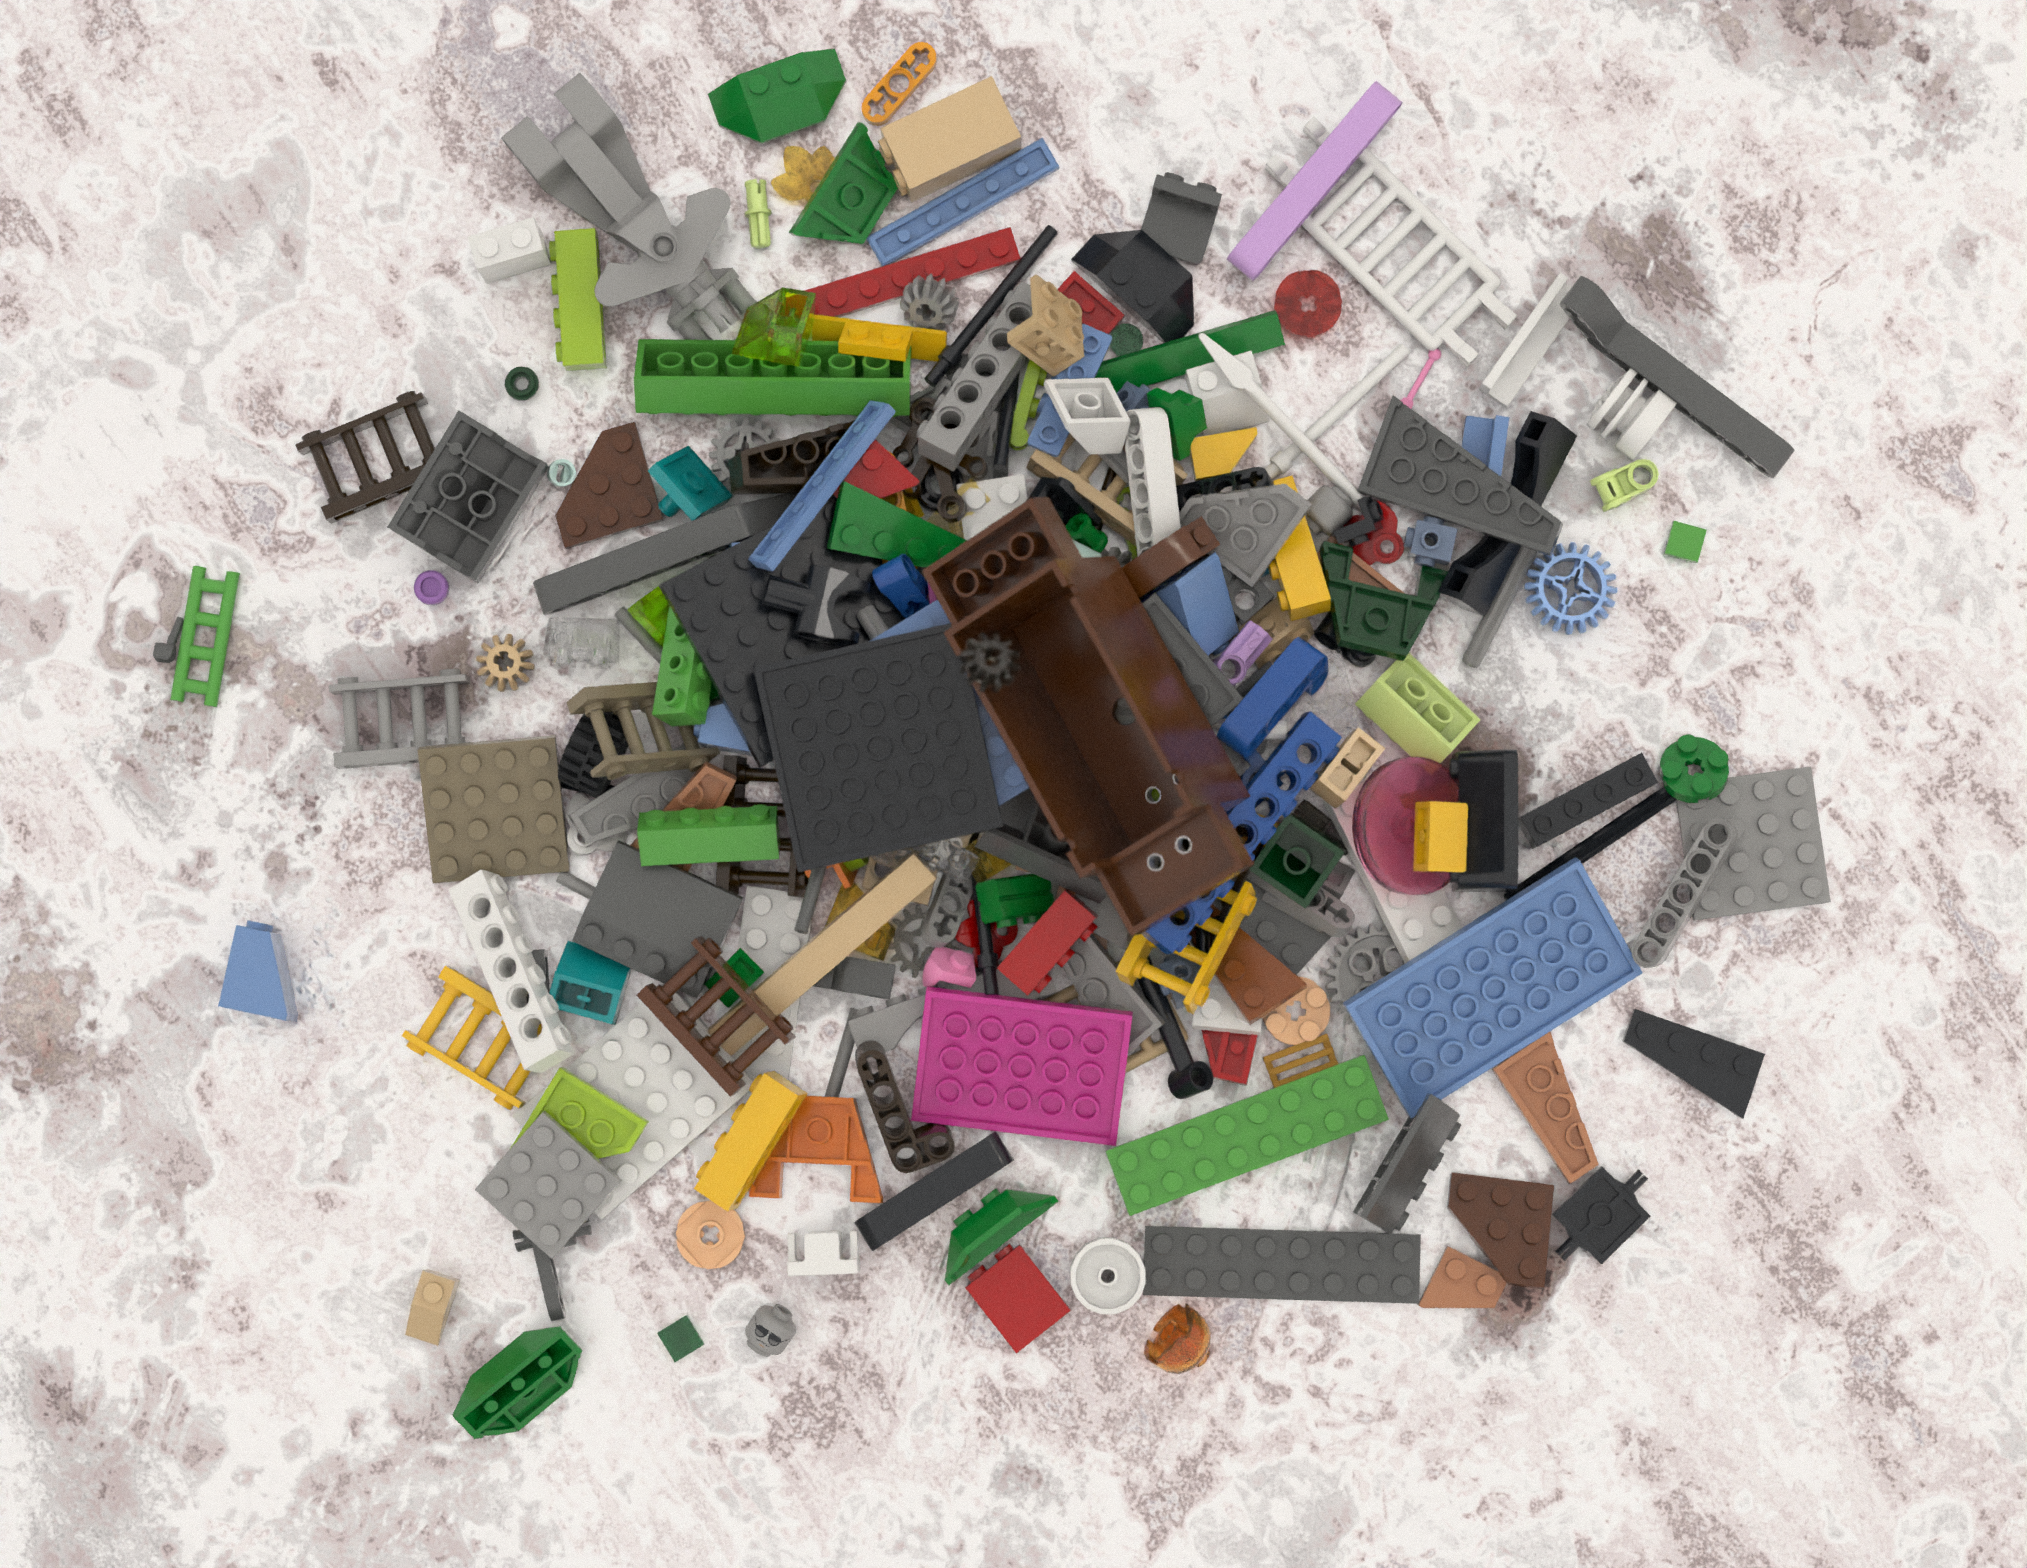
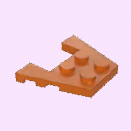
(823, 1133)

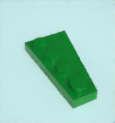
(884, 531)

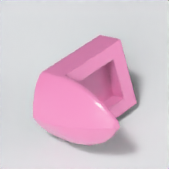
(949, 966)

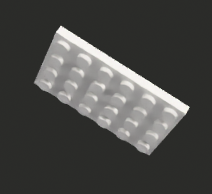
(658, 1080)

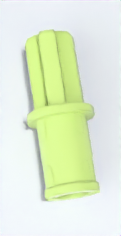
(757, 213)

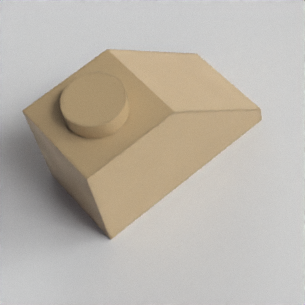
(431, 1306)

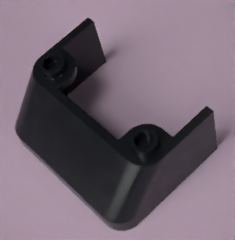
(1490, 789)

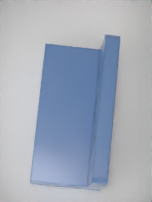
(1486, 440)

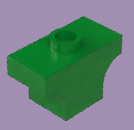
(1184, 416)

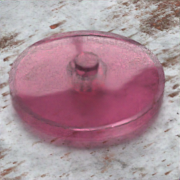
(1386, 822)

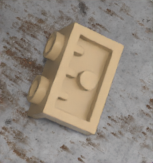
(1280, 629)

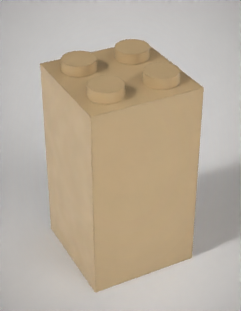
(949, 140)

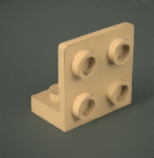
(1054, 330)

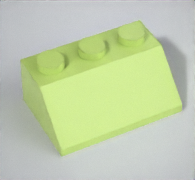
(1417, 710)

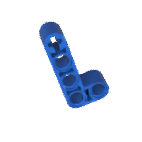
(1295, 671)

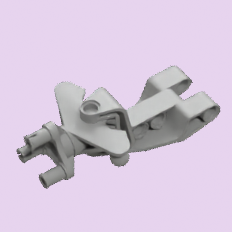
(600, 179)

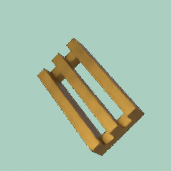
(1328, 1051)

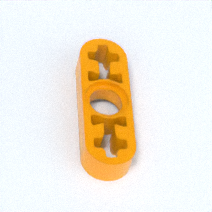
(909, 59)

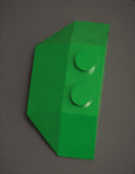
(780, 96)
(991, 1226)
(518, 1383)

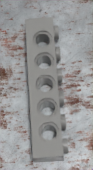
(950, 445)

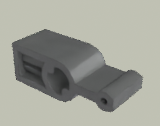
(860, 978)

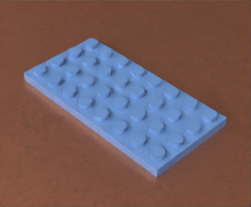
(1493, 987)

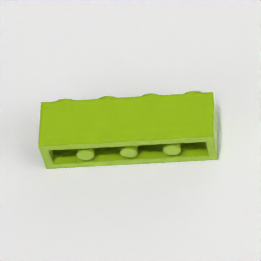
(579, 311)

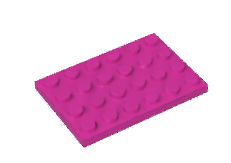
(1021, 1066)

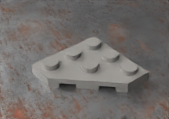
(1248, 525)

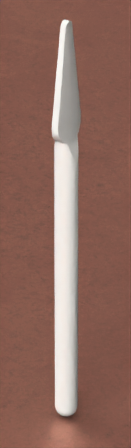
(1242, 378)

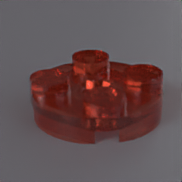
(1307, 284)

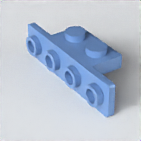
(1049, 431)

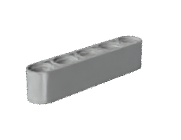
(1697, 881)

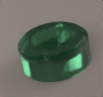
(1126, 339)

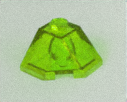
(652, 614)

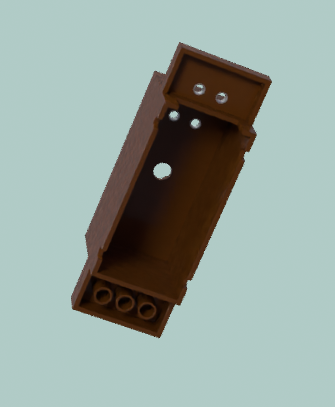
(1080, 652)

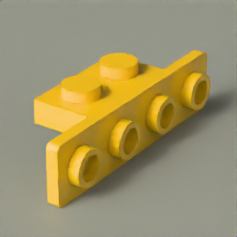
(879, 339)

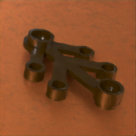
(942, 473)

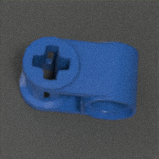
(902, 585)

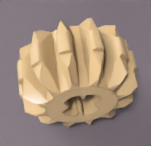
(514, 653)

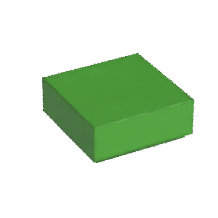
(1685, 542)

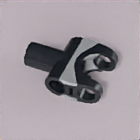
(816, 601)

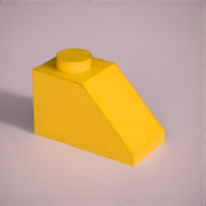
(1219, 452)

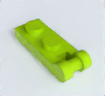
(1026, 405)

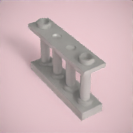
(387, 750)

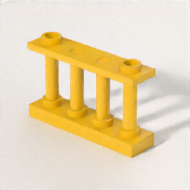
(1135, 962)
(483, 1005)

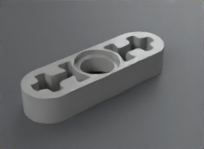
(938, 912)

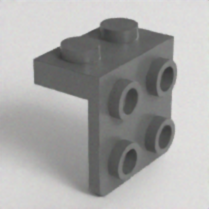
(1181, 216)

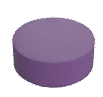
(431, 587)

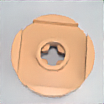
(1306, 1027)
(709, 1255)

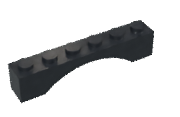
(1538, 459)

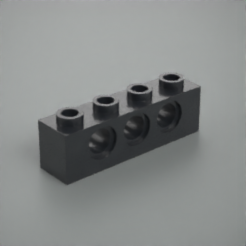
(1587, 800)

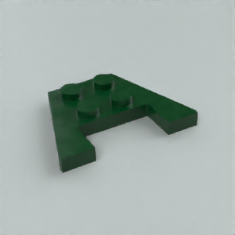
(1372, 616)

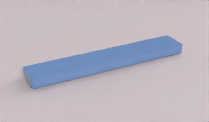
(963, 202)
(821, 485)

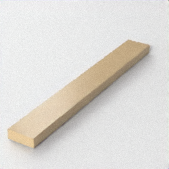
(832, 945)

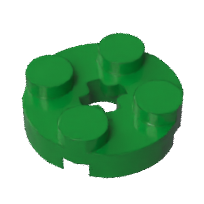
(1696, 751)

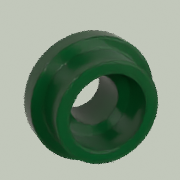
(519, 373)

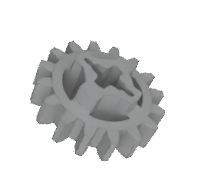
(745, 434)

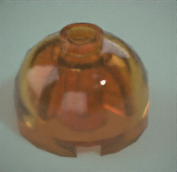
(1181, 1341)

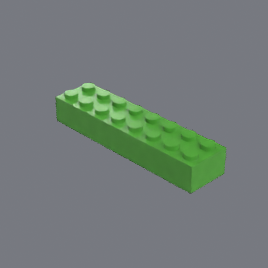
(712, 380)
(1246, 1135)

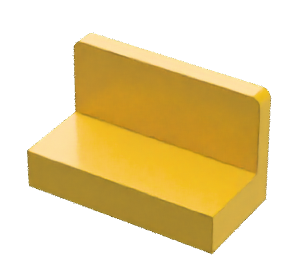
(1440, 837)

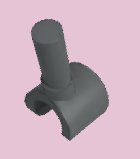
(167, 651)

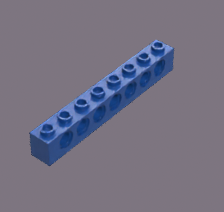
(1322, 743)

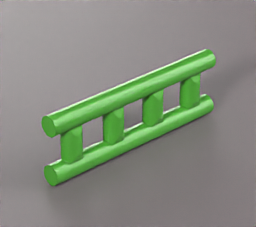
(193, 618)

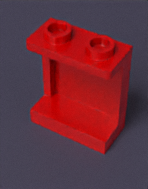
(1016, 1297)

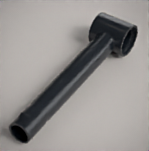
(1189, 1076)

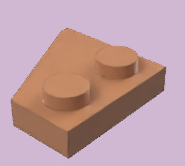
(1462, 1283)

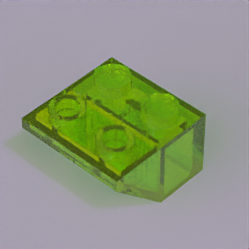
(777, 327)

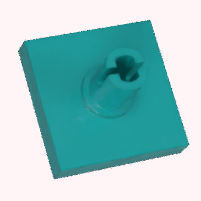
(688, 485)

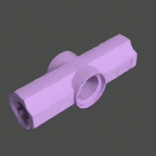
(1244, 650)

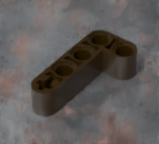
(893, 1105)

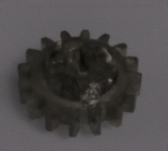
(906, 937)

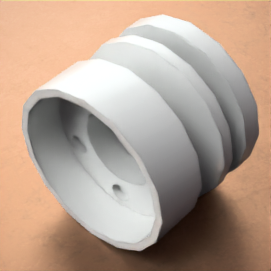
(1631, 413)

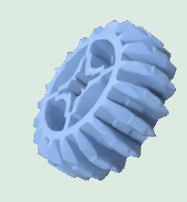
(1586, 593)

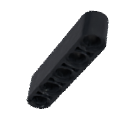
(934, 1191)

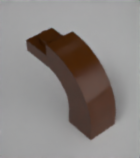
(1170, 556)

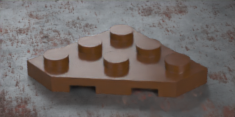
(610, 490)
(1506, 1223)

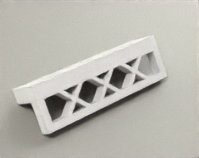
(1528, 345)

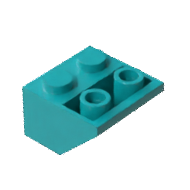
(589, 984)

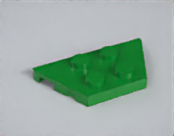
(849, 194)

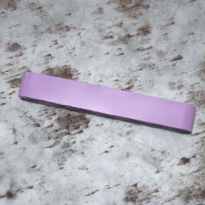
(1314, 180)

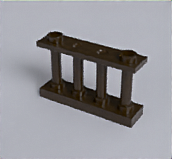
(371, 491)
(731, 874)

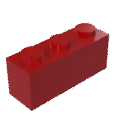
(1049, 943)

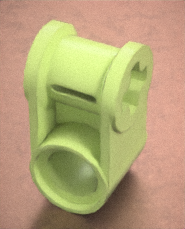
(1622, 484)

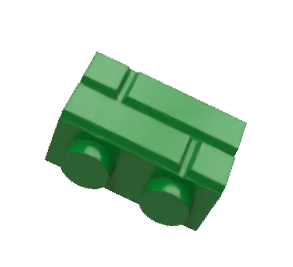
(1014, 898)

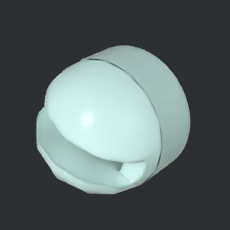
(567, 476)

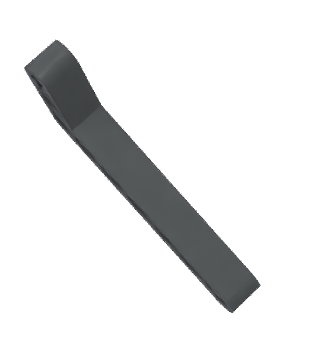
(1695, 397)
(658, 553)

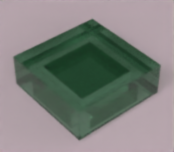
(681, 1338)

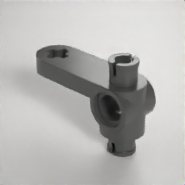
(547, 1271)

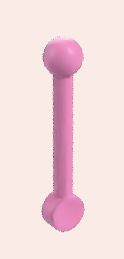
(1433, 356)

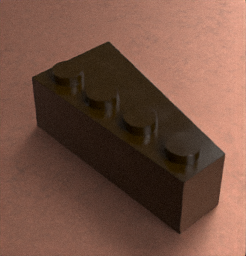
(783, 464)

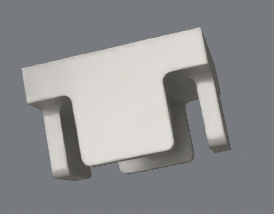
(823, 1254)

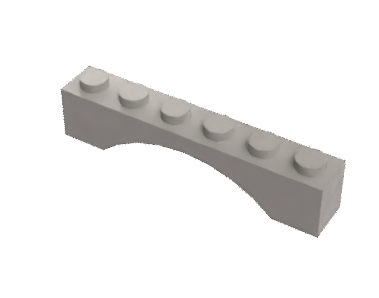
(892, 1022)

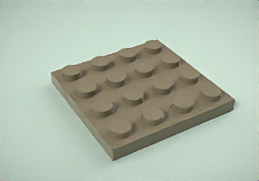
(494, 808)

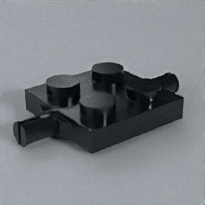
(1601, 1215)

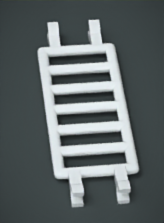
(1360, 271)

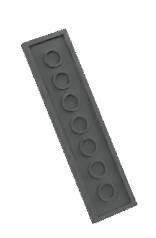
(1282, 1264)

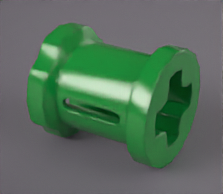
(1086, 532)

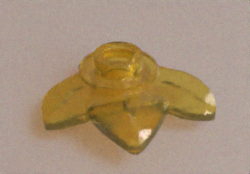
(801, 172)

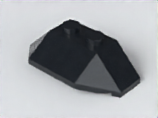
(1141, 280)

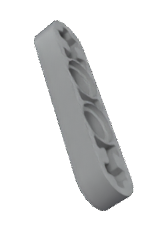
(1313, 914)

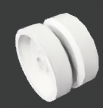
(1092, 1261)

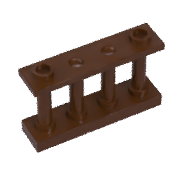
(706, 1048)

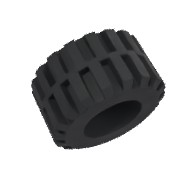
(585, 753)

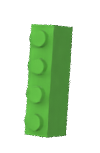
(682, 681)
(708, 835)

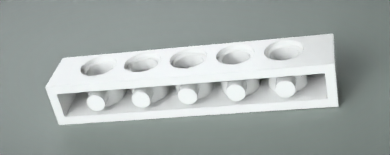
(509, 991)

